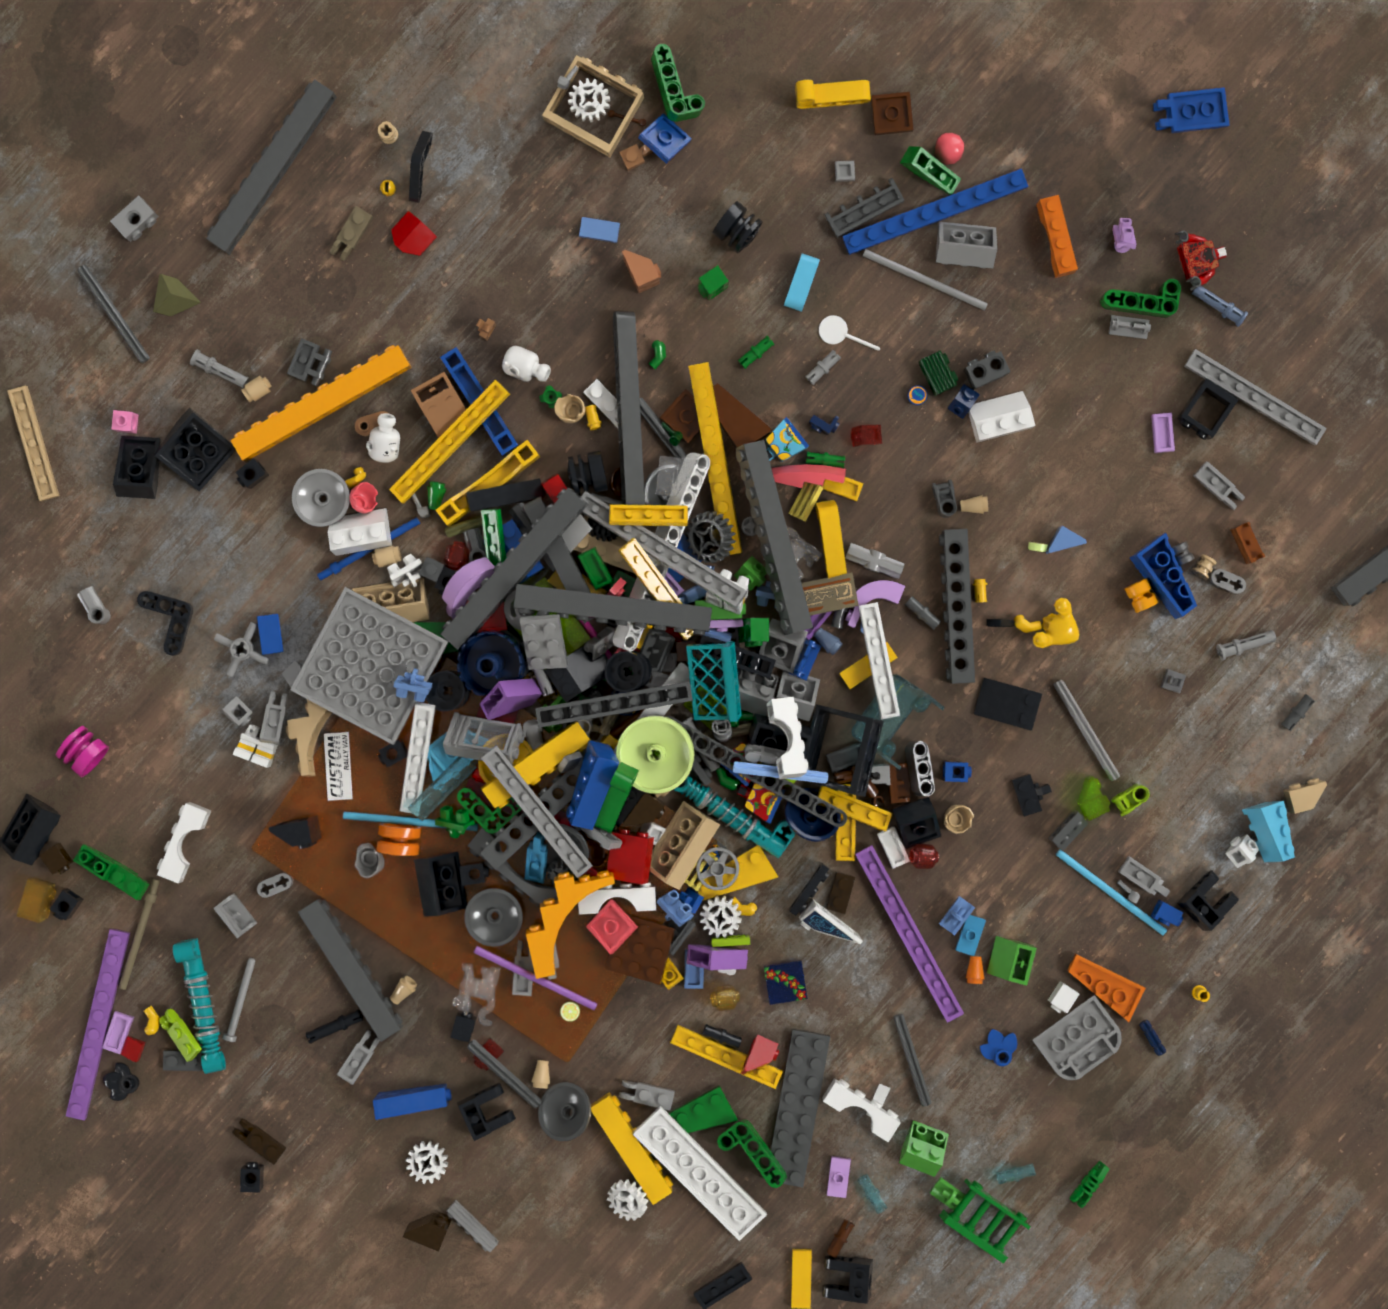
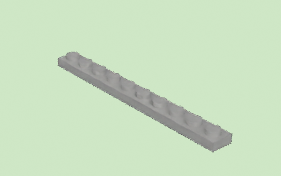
(667, 554)

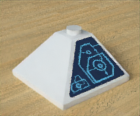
(825, 922)

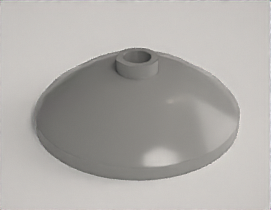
(307, 497)

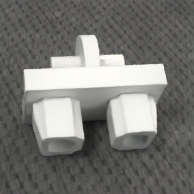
(407, 574)

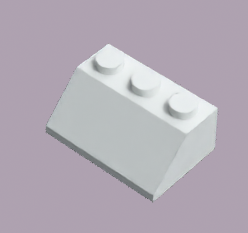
(1001, 416)
(360, 532)

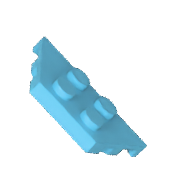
(438, 759)

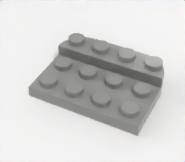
(1080, 1040)

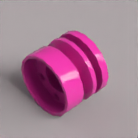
(78, 748)

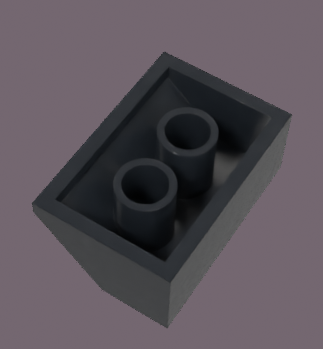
(772, 736)
(29, 830)
(298, 832)
(440, 884)

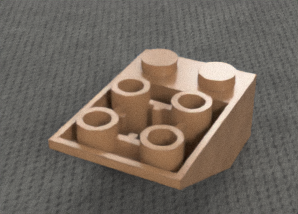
(439, 402)

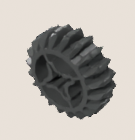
(717, 534)

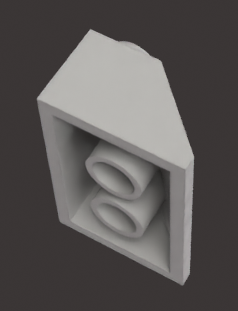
(966, 245)

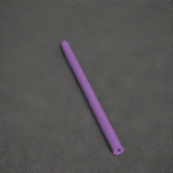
(531, 976)

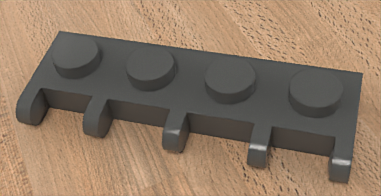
(865, 210)

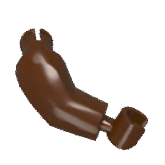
(846, 776)

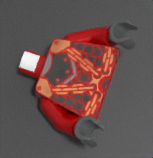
(1198, 258)

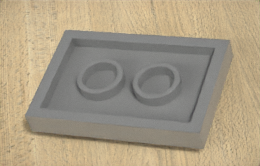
(543, 641)

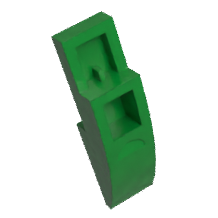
(112, 871)

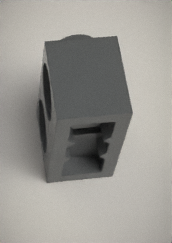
(988, 374)

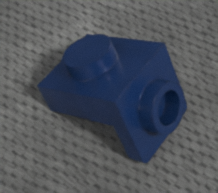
(963, 401)
(819, 425)

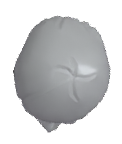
(368, 860)

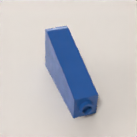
(410, 1100)

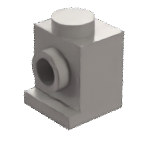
(237, 704)

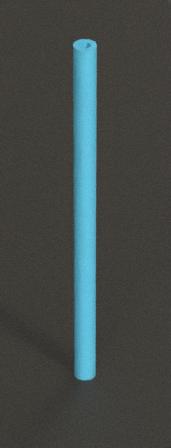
(396, 820)
(1111, 892)

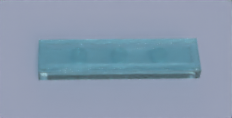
(442, 787)

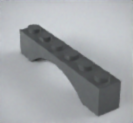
(536, 892)

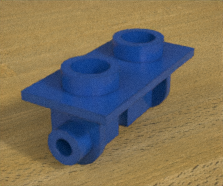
(806, 660)

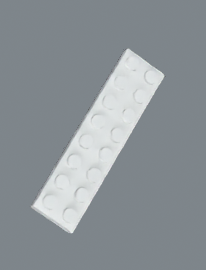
(699, 1173)

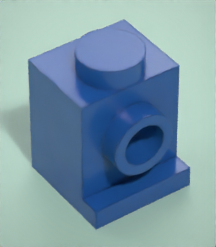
(949, 776)
(1167, 914)

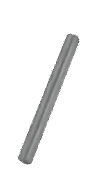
(1086, 730)

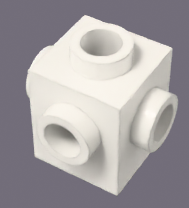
(1242, 851)

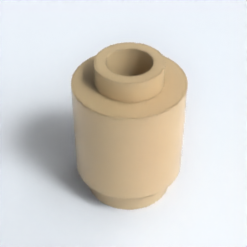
(256, 388)
(386, 556)

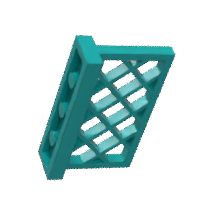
(730, 684)

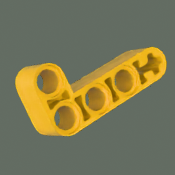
(831, 94)
(831, 538)

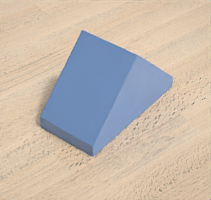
(1064, 539)

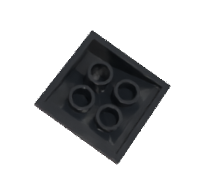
(194, 449)

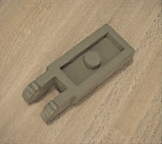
(352, 232)

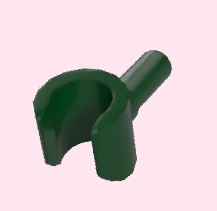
(675, 436)

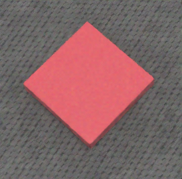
(611, 926)

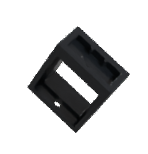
(1216, 392)

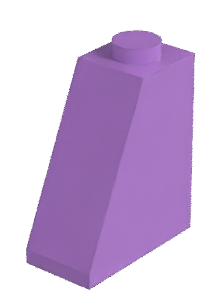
(510, 697)
(717, 957)

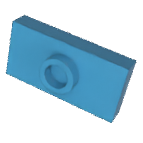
(970, 935)

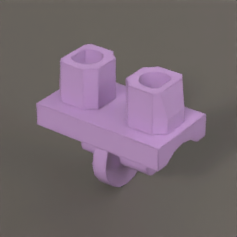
(1124, 235)

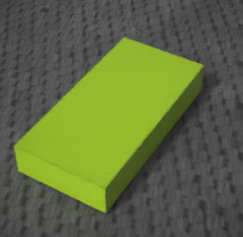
(733, 940)

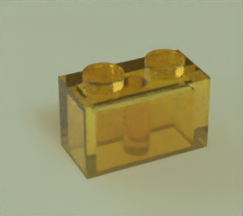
(36, 900)

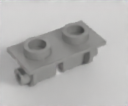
(1129, 327)
(601, 645)

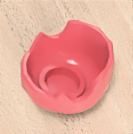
(949, 148)
(363, 497)

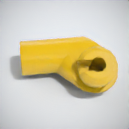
(747, 910)

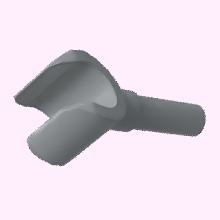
(563, 82)
(422, 511)
(1133, 896)

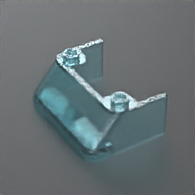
(908, 698)

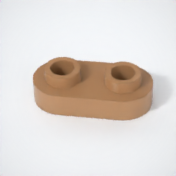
(371, 421)

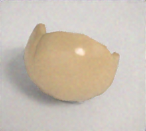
(570, 408)
(958, 818)

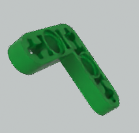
(489, 814)

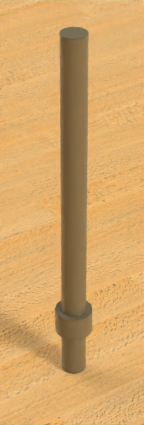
(150, 898)

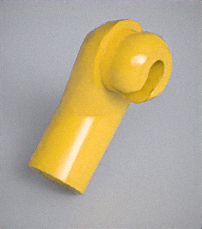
(359, 476)
(1025, 626)
(153, 1022)

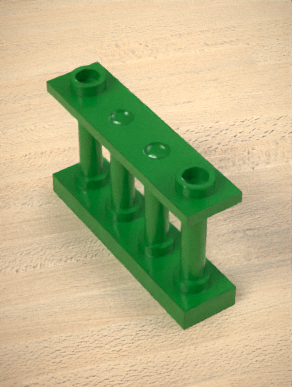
(982, 1239)

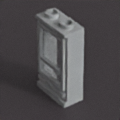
(475, 736)

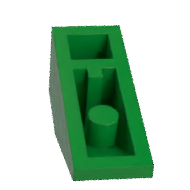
(930, 169)

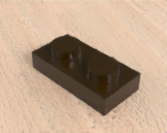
(840, 892)

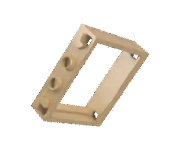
(615, 81)

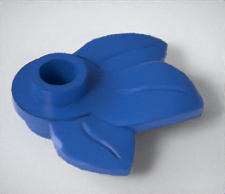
(999, 1044)

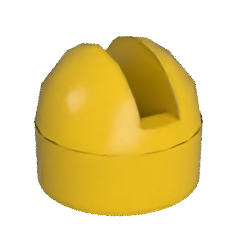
(391, 188)

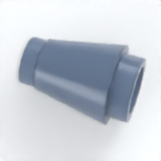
(828, 641)

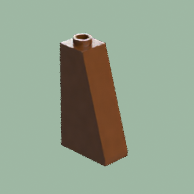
(737, 420)

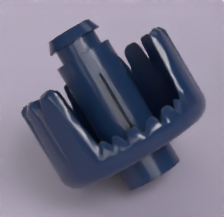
(490, 659)

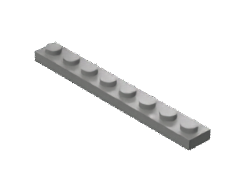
(1255, 397)
(536, 811)

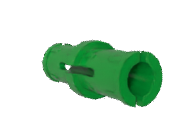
(756, 352)
(825, 459)

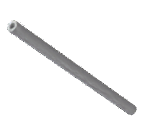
(924, 279)

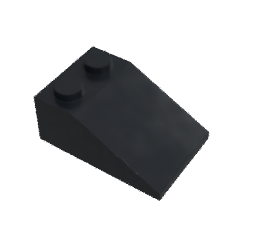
(137, 467)
(579, 675)
(1007, 704)

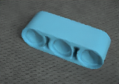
(801, 282)

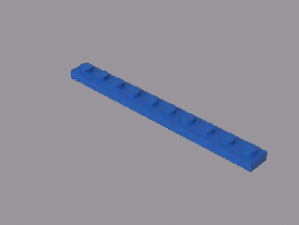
(935, 211)

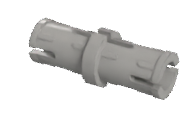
(822, 367)

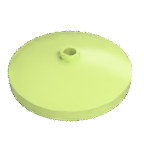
(655, 772)

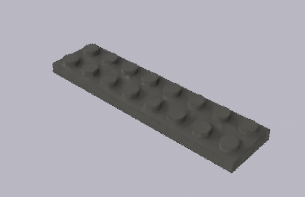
(799, 1104)

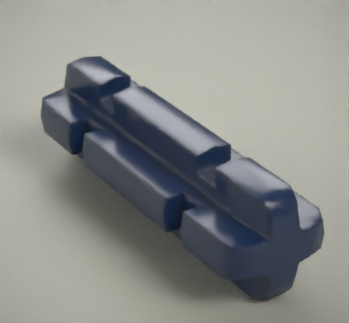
(1152, 1037)

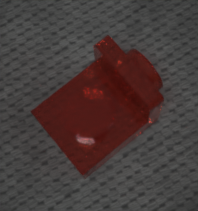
(866, 435)
(493, 1048)

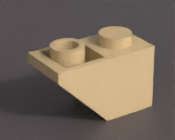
(1304, 797)

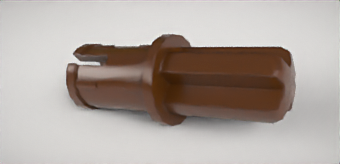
(840, 1238)

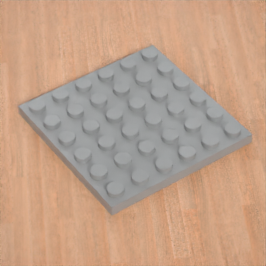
(359, 660)

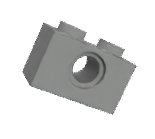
(123, 220)

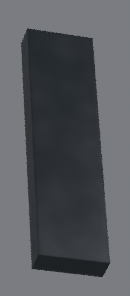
(504, 495)

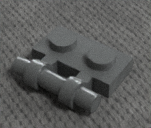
(304, 359)

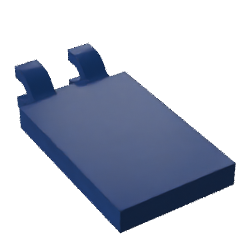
(1193, 110)

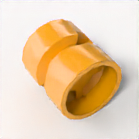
(1141, 595)

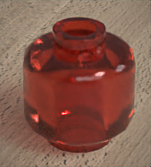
(456, 555)
(923, 856)

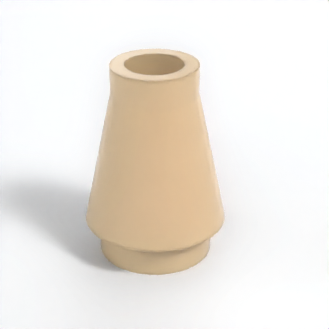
(975, 505)
(403, 989)
(541, 1075)

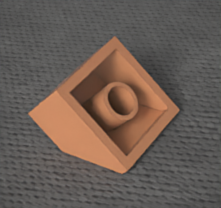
(642, 271)

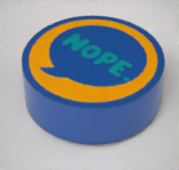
(917, 395)

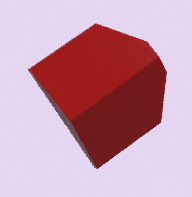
(412, 235)

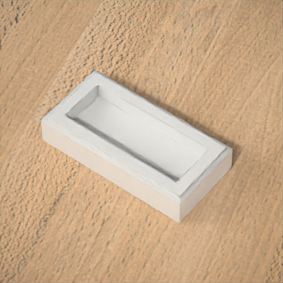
(893, 847)

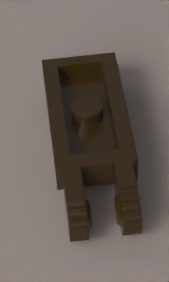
(260, 1141)

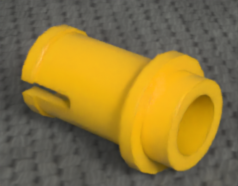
(592, 417)
(980, 590)
(1197, 990)

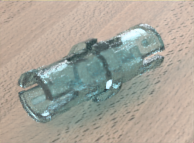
(1016, 1173)
(872, 1193)

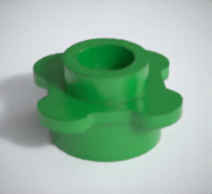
(545, 397)

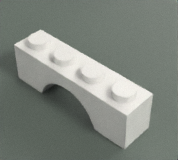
(784, 714)
(174, 864)
(642, 897)
(840, 1096)

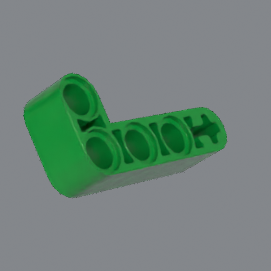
(673, 83)
(1139, 300)
(616, 797)
(754, 1155)

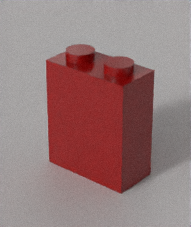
(633, 858)

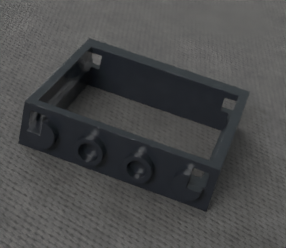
(866, 753)

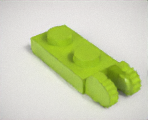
(180, 1034)

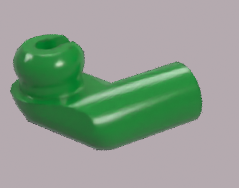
(660, 354)
(745, 716)
(725, 781)

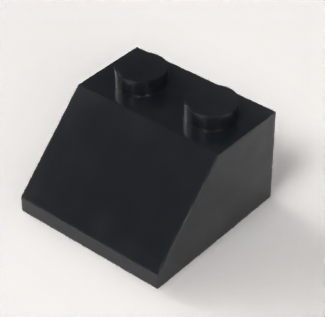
(917, 822)

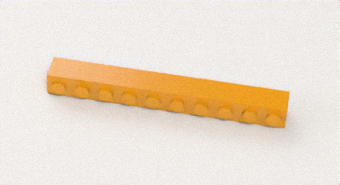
(321, 403)

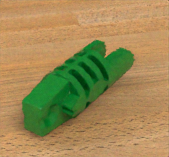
(1089, 1184)

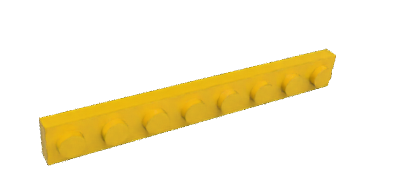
(449, 441)

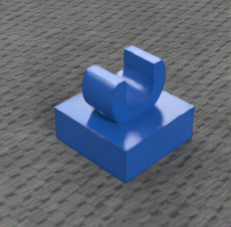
(692, 898)

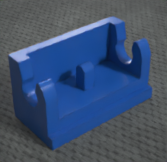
(270, 634)

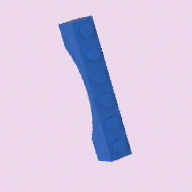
(472, 390)

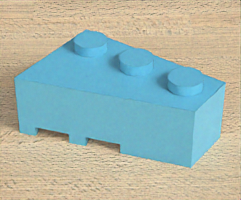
(1272, 830)

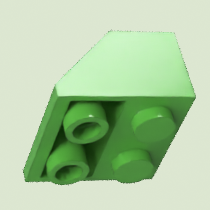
(1011, 960)
(924, 1148)

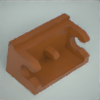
(1247, 543)

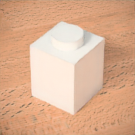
(1063, 997)

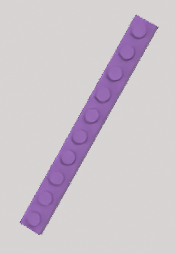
(909, 933)
(97, 1024)

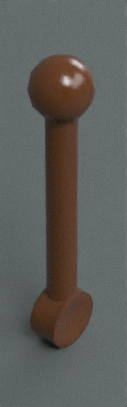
(611, 113)

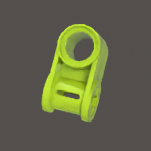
(1129, 799)

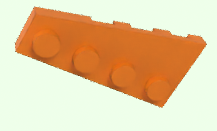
(1109, 986)

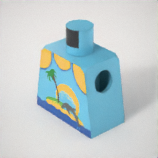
(785, 442)

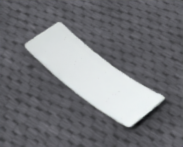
(880, 1095)

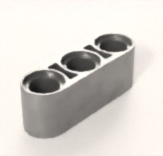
(926, 774)

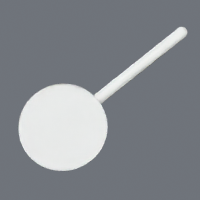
(834, 330)

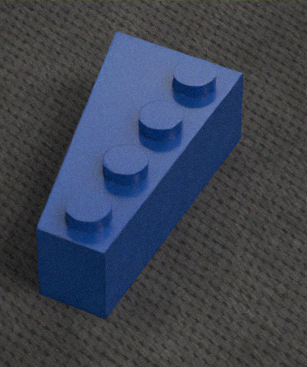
(1165, 576)
(592, 784)

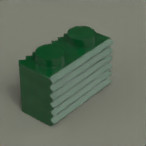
(938, 373)

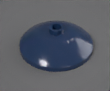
(817, 829)

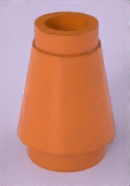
(975, 971)

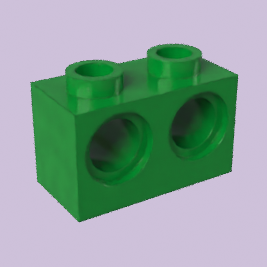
(712, 283)
(754, 632)

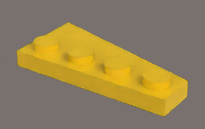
(753, 869)

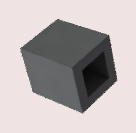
(431, 569)

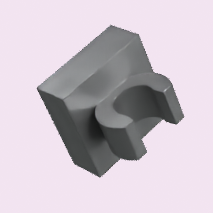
(1173, 681)

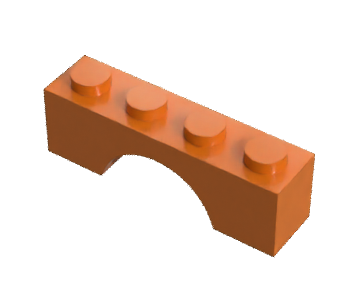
(1053, 219)

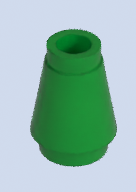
(435, 494)

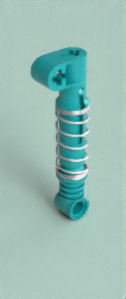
(749, 828)
(196, 982)

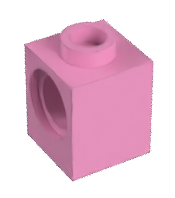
(124, 421)

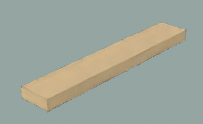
(33, 443)

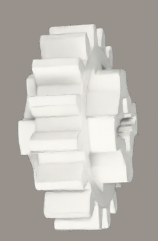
(583, 94)
(712, 915)
(420, 1158)
(627, 1200)

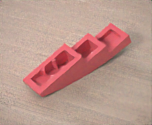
(798, 474)

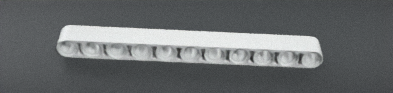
(628, 636)

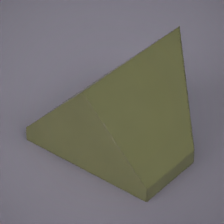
(172, 296)

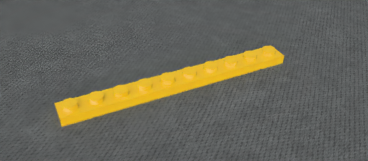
(714, 447)

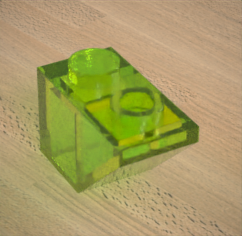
(1091, 799)

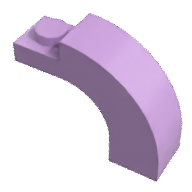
(464, 583)
(880, 589)

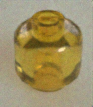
(724, 997)

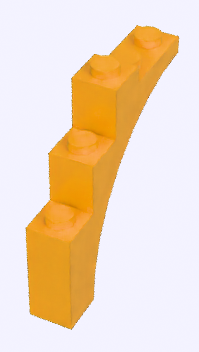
(569, 893)

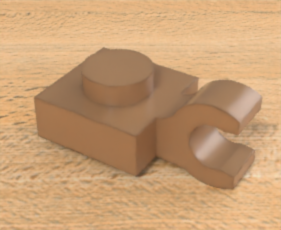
(634, 156)
(485, 328)

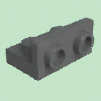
(1068, 830)

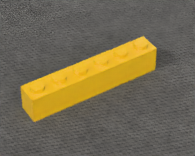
(540, 761)
(633, 1152)

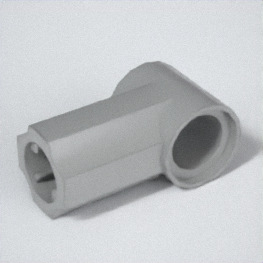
(93, 604)

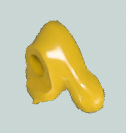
(1059, 628)

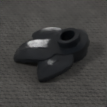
(118, 1082)

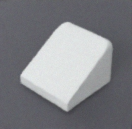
(653, 830)

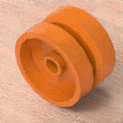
(398, 842)

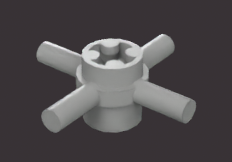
(234, 645)

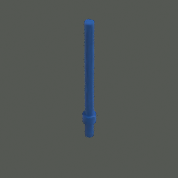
(336, 567)

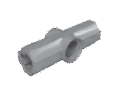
(874, 561)

